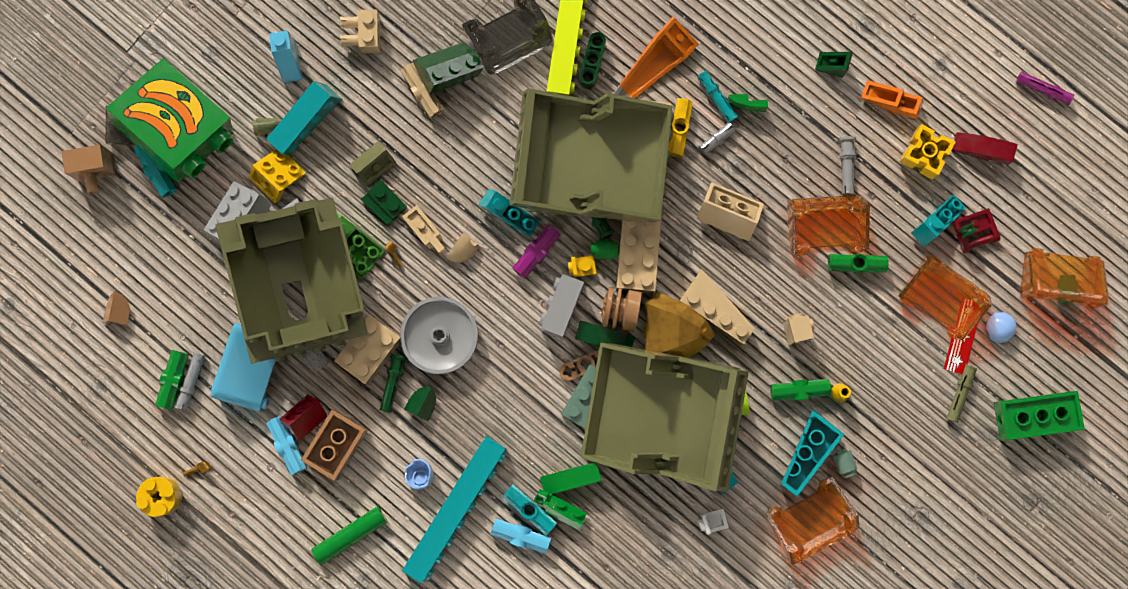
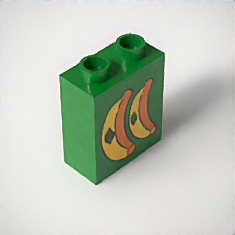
(171, 121)

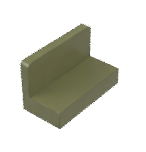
(373, 163)

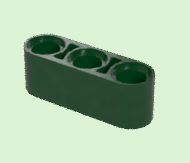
(596, 52)

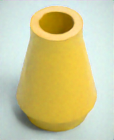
(837, 395)

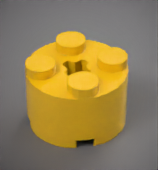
(147, 496)

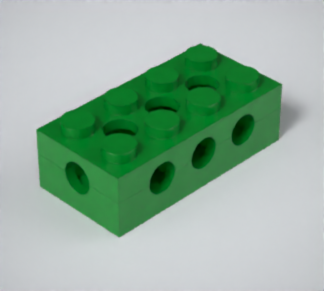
(1069, 417)

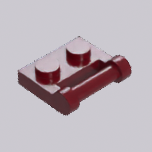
(982, 221)

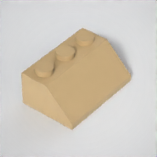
(730, 211)

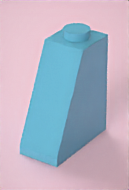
(286, 56)

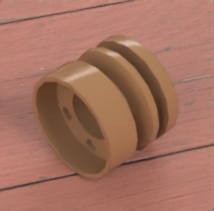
(621, 309)

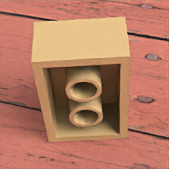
(368, 353)

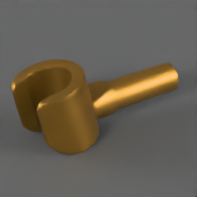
(390, 248)
(202, 466)

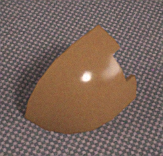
(117, 309)

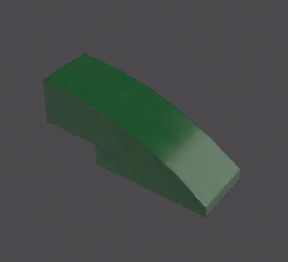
(597, 334)

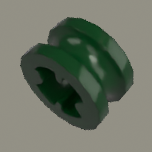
(967, 230)

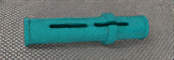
(712, 89)

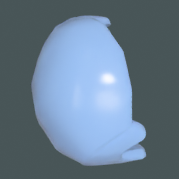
(1001, 327)
(419, 474)

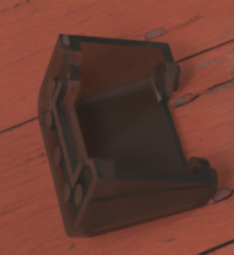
(509, 36)

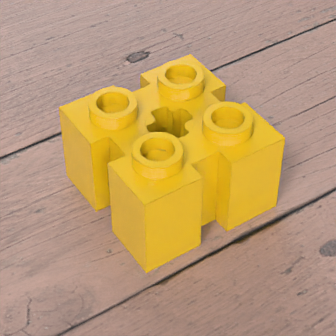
(938, 149)

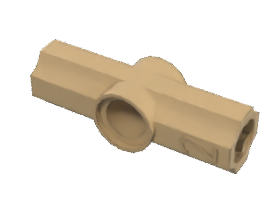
(428, 101)

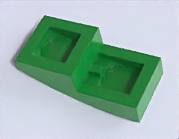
(742, 102)

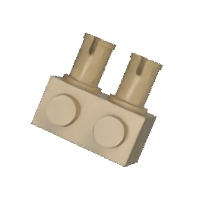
(368, 31)

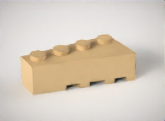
(717, 309)

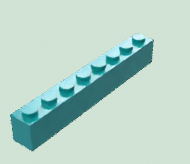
(454, 509)

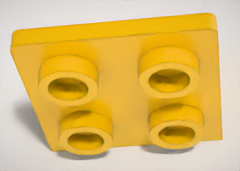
(275, 174)

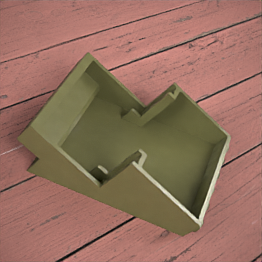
(592, 156)
(664, 415)

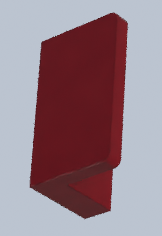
(304, 416)

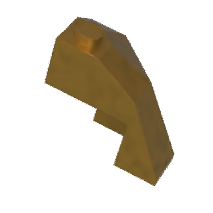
(674, 327)

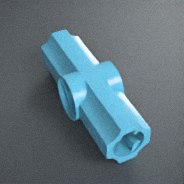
(286, 446)
(520, 536)

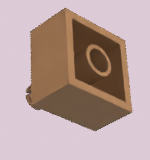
(88, 165)

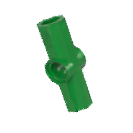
(870, 263)
(171, 379)
(800, 389)

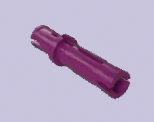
(1051, 91)

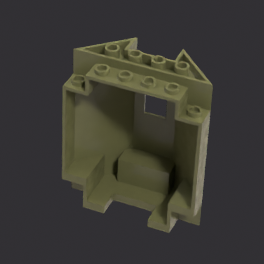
(284, 248)

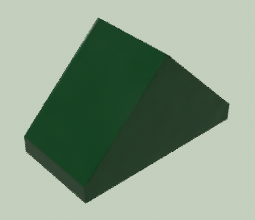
(834, 63)

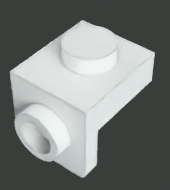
(713, 521)

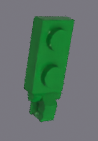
(560, 509)

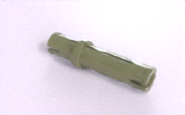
(962, 391)

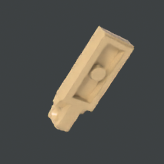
(424, 229)

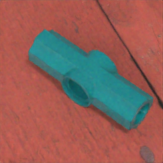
(156, 174)
(519, 500)

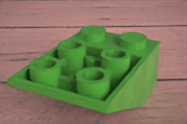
(362, 249)

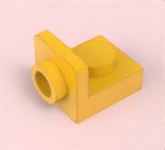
(582, 266)

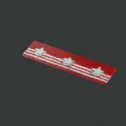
(959, 352)

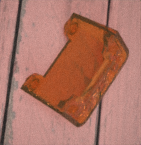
(828, 223)
(1064, 278)
(946, 296)
(814, 521)

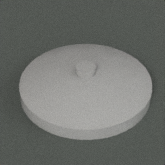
(439, 335)

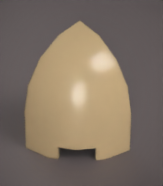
(463, 249)

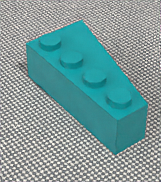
(304, 117)
(811, 451)

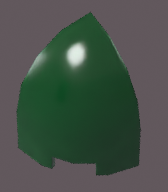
(422, 403)

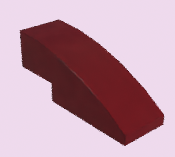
(985, 147)

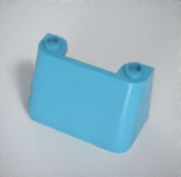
(238, 379)

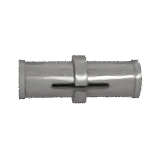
(716, 138)

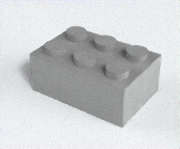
(237, 202)
(561, 306)

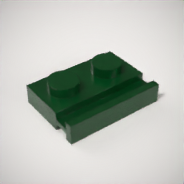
(384, 202)

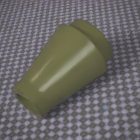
(264, 125)

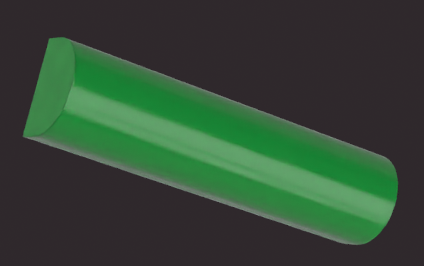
(349, 535)

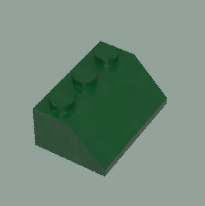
(448, 67)

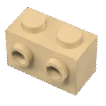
(798, 329)

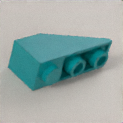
(514, 216)
(938, 220)

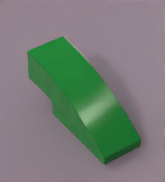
(571, 478)

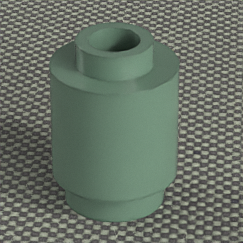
(845, 463)

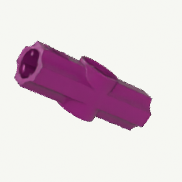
(536, 251)

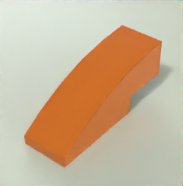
(892, 99)

